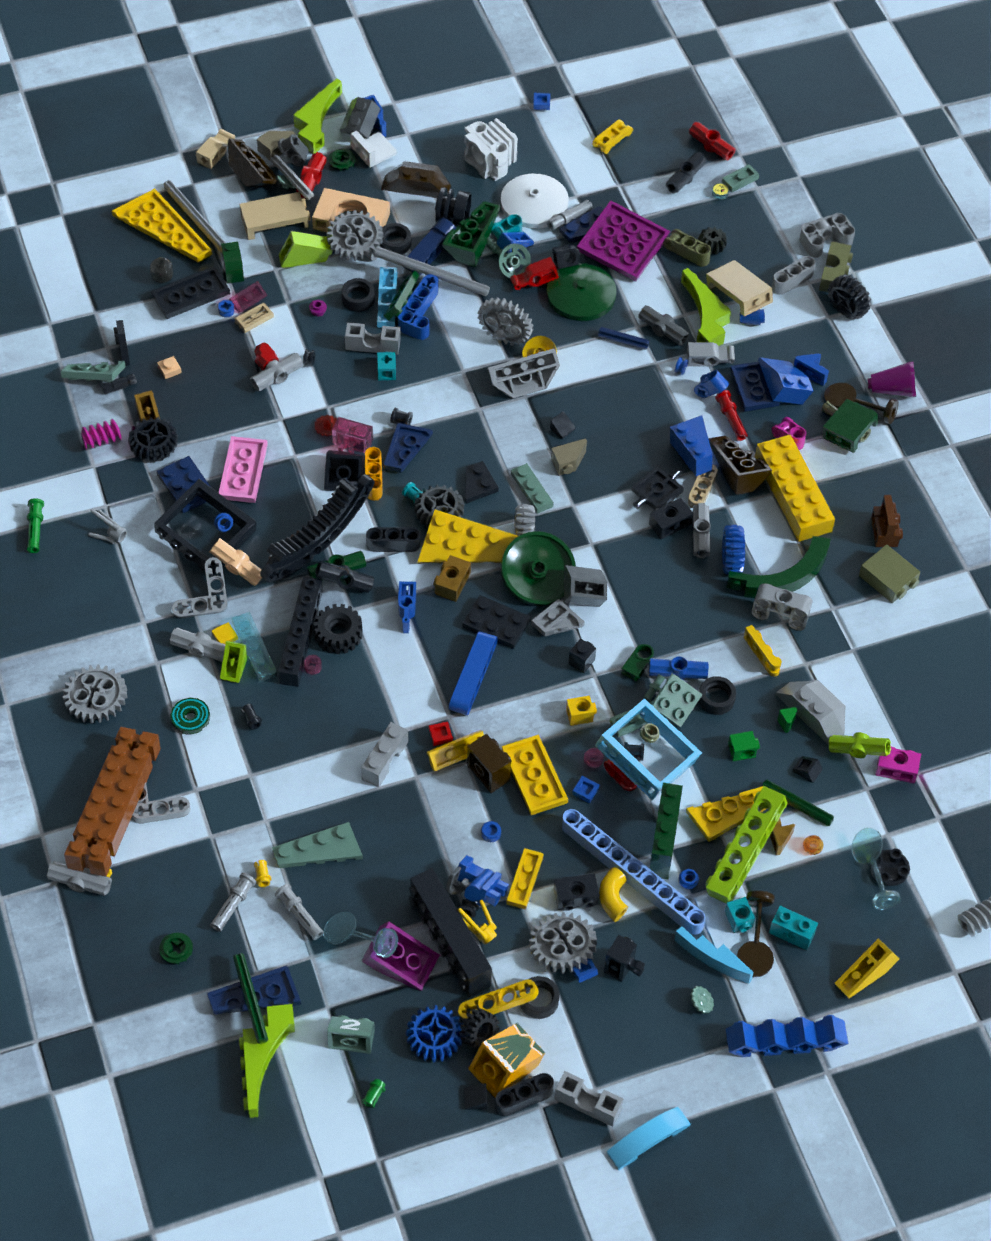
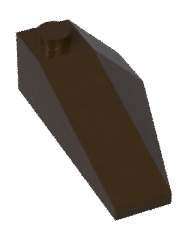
(739, 467)

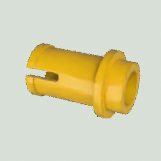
(262, 876)

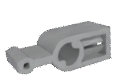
(709, 354)

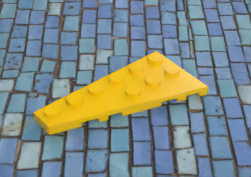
(158, 219)

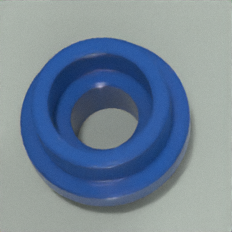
(225, 527)
(688, 873)

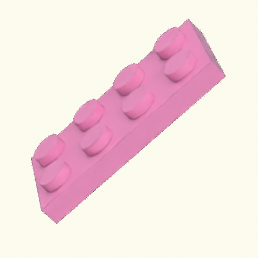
(243, 469)

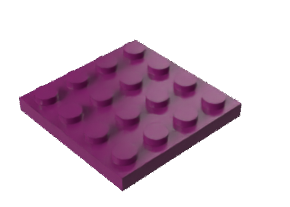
(623, 240)

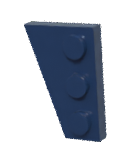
(405, 445)

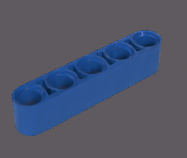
(473, 673)

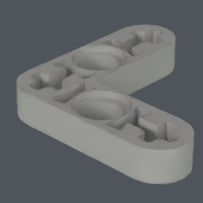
(207, 600)
(144, 805)

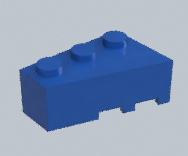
(692, 444)

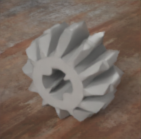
(524, 519)

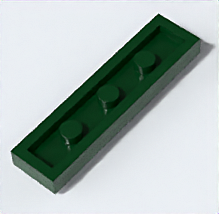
(401, 296)

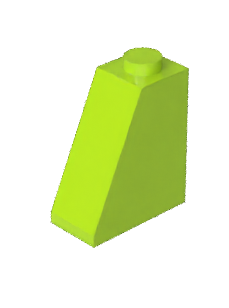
(304, 250)

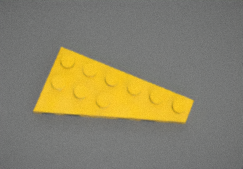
(462, 539)

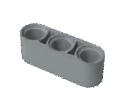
(793, 275)

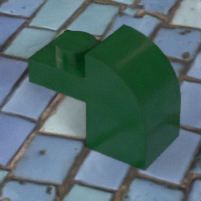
(232, 262)

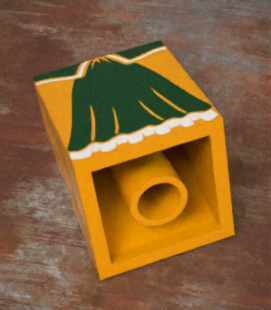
(506, 1059)

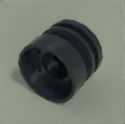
(450, 207)

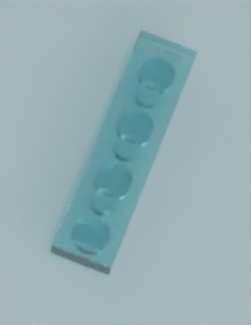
(255, 647)

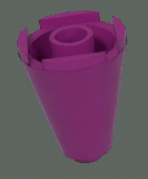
(894, 381)

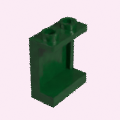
(849, 425)

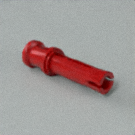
(729, 409)

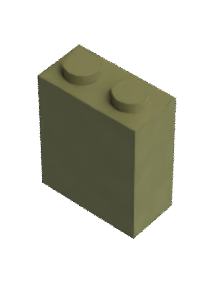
(889, 574)

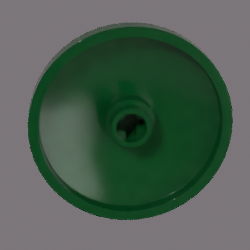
(582, 292)
(535, 567)

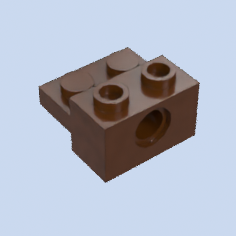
(886, 523)

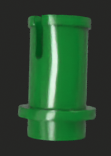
(374, 1093)

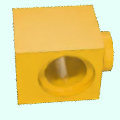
(580, 717)

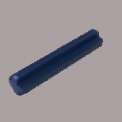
(623, 338)

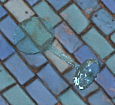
(866, 849)
(343, 925)

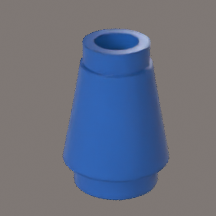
(754, 318)

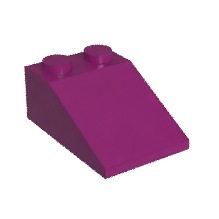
(408, 964)

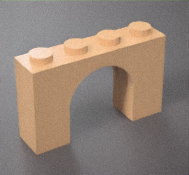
(336, 202)

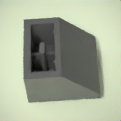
(584, 586)

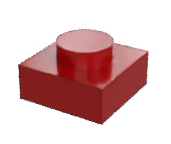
(440, 733)

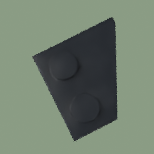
(120, 339)
(479, 482)

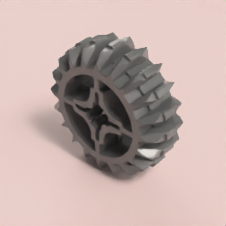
(438, 499)

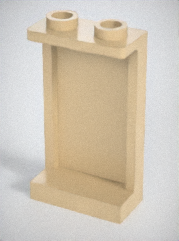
(273, 213)
(741, 286)

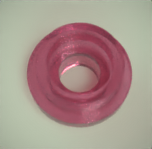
(596, 753)

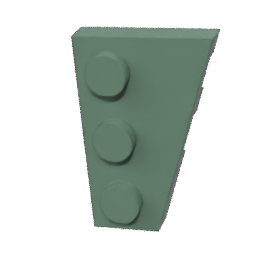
(90, 373)

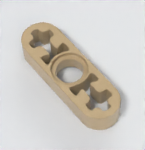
(702, 492)

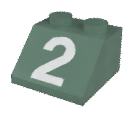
(350, 1034)

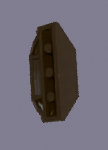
(249, 165)
(416, 179)

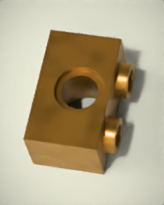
(451, 587)

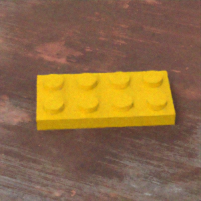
(535, 775)

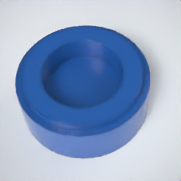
(491, 831)

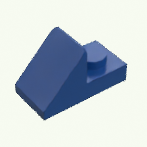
(810, 367)

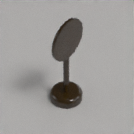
(839, 392)
(757, 954)

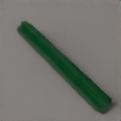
(250, 998)

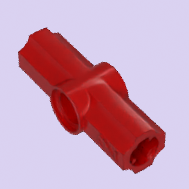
(712, 140)
(312, 172)

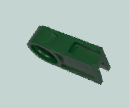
(636, 665)

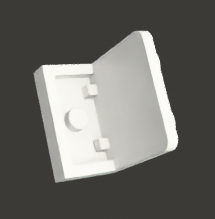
(372, 150)

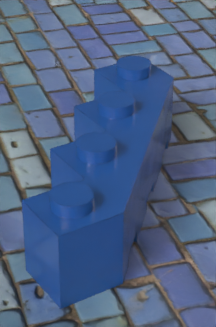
(799, 1035)

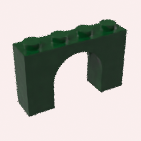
(666, 829)

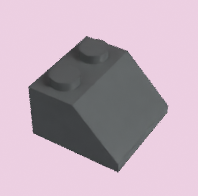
(360, 117)

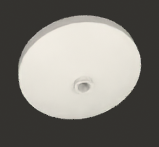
(534, 199)

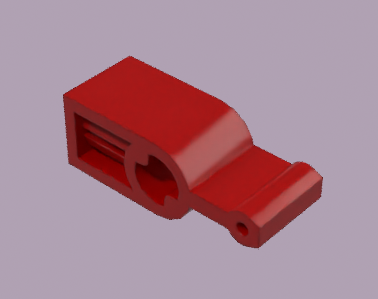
(536, 274)

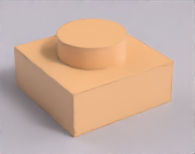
(169, 367)

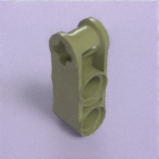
(688, 247)

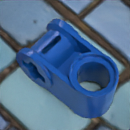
(711, 384)

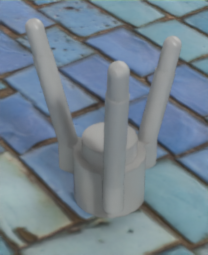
(115, 531)

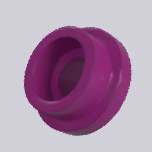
(318, 307)

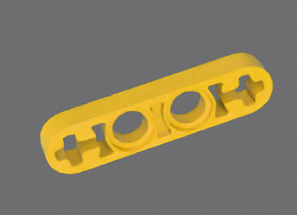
(497, 996)

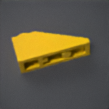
(867, 969)

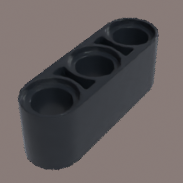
(405, 539)
(530, 1086)

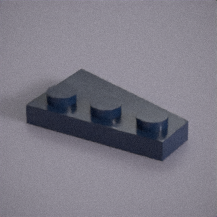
(578, 228)

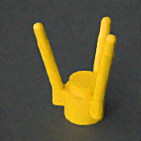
(483, 932)

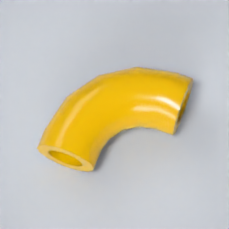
(609, 894)

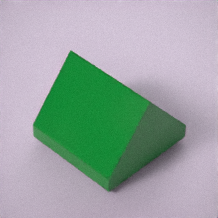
(786, 718)

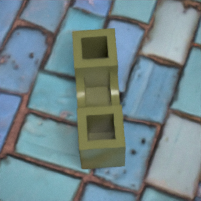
(837, 257)

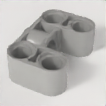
(816, 232)
(794, 605)

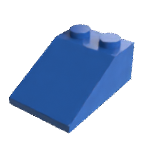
(785, 381)

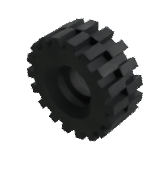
(338, 617)

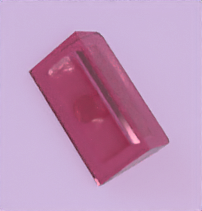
(248, 297)

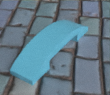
(647, 1136)

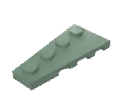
(327, 845)

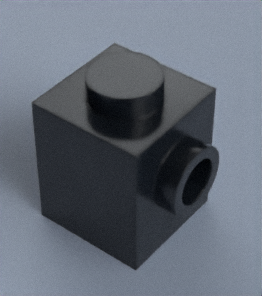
(582, 655)

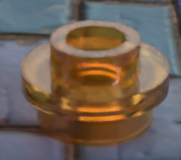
(816, 840)

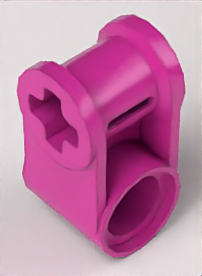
(790, 428)

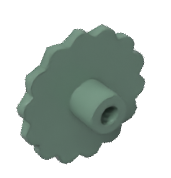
(286, 183)
(702, 999)

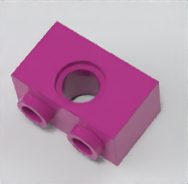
(906, 771)

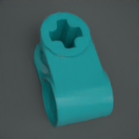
(510, 224)

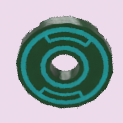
(187, 706)

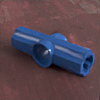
(689, 669)

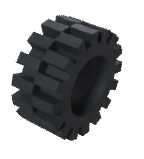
(472, 1024)

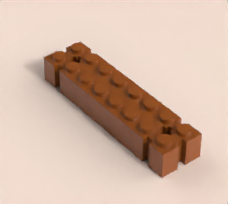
(112, 802)

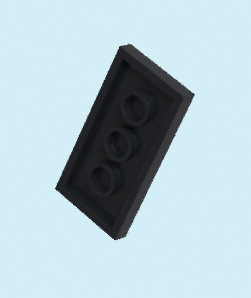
(190, 292)

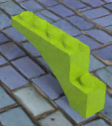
(311, 116)
(711, 310)
(278, 1025)

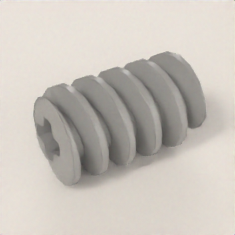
(976, 918)

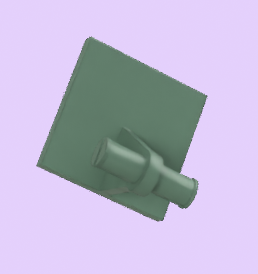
(674, 699)

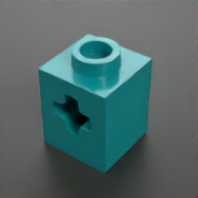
(386, 362)

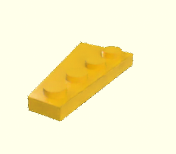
(723, 815)

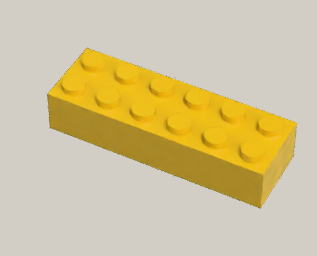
(795, 488)

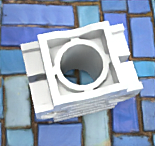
(490, 148)

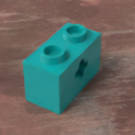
(793, 927)

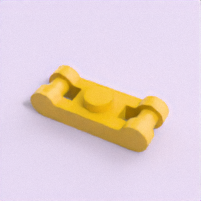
(612, 136)

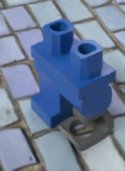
(476, 882)

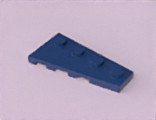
(270, 989)

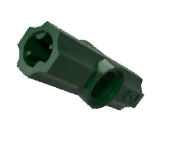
(354, 561)

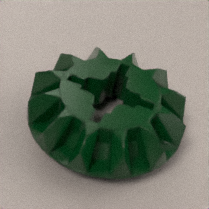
(336, 156)
(177, 940)

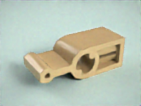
(213, 149)

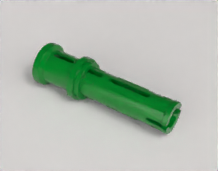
(34, 518)

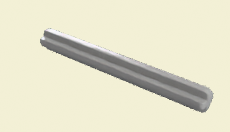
(292, 177)

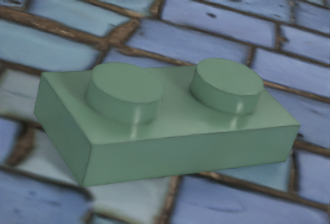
(740, 178)

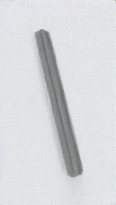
(192, 212)
(428, 269)

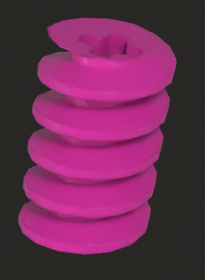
(100, 433)

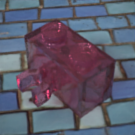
(352, 435)

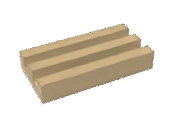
(256, 319)

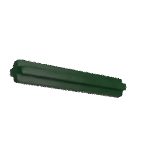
(801, 804)

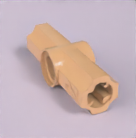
(236, 562)

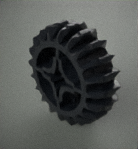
(849, 297)
(153, 439)

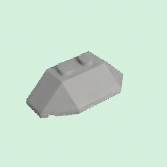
(525, 374)
(816, 707)

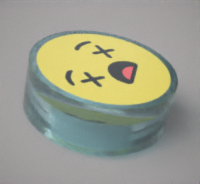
(720, 191)

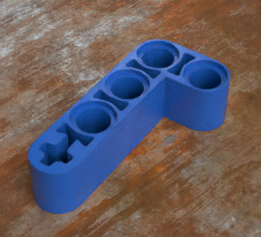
(411, 318)

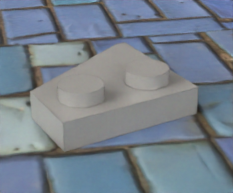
(557, 619)

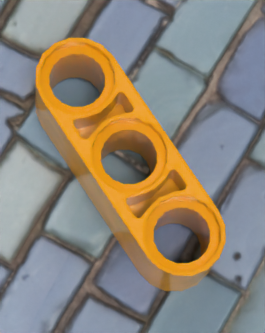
(373, 468)

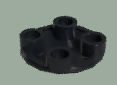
(892, 866)

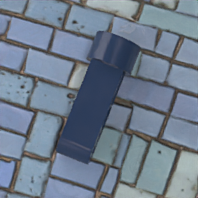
(432, 243)

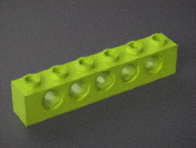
(727, 890)

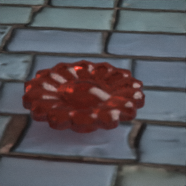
(325, 425)

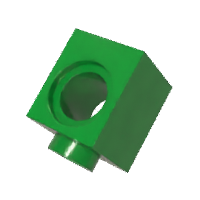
(743, 746)

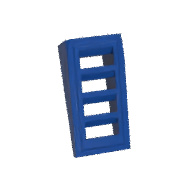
(514, 237)

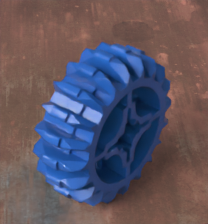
(733, 549)
(425, 1033)

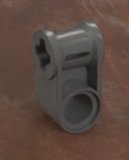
(293, 149)

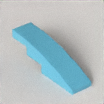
(387, 292)
(718, 959)

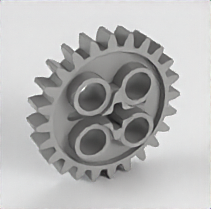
(346, 243)
(505, 321)
(79, 689)
(580, 942)

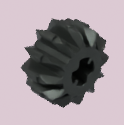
(714, 238)

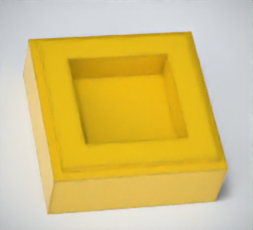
(224, 633)

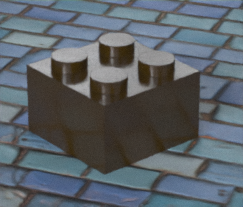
(489, 762)

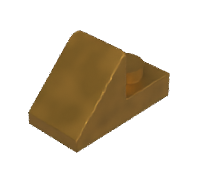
(780, 836)

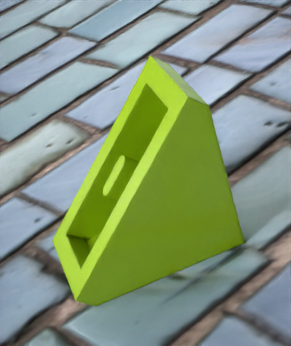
(233, 661)

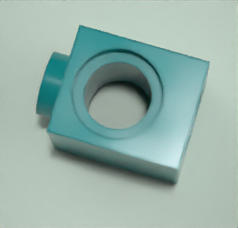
(739, 907)

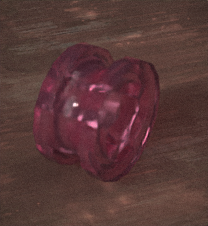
(310, 669)

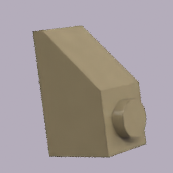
(268, 143)
(568, 456)

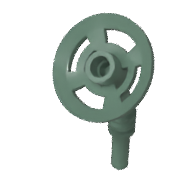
(510, 258)

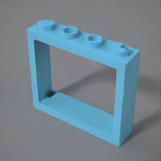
(631, 766)

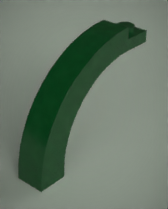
(790, 579)

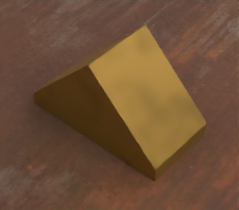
(146, 406)

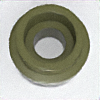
(649, 733)

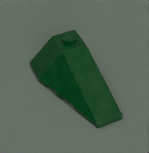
(470, 237)

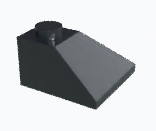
(341, 465)

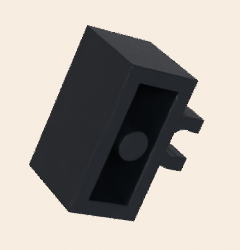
(622, 959)

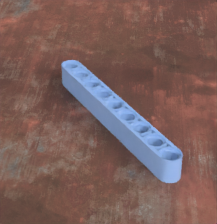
(635, 880)

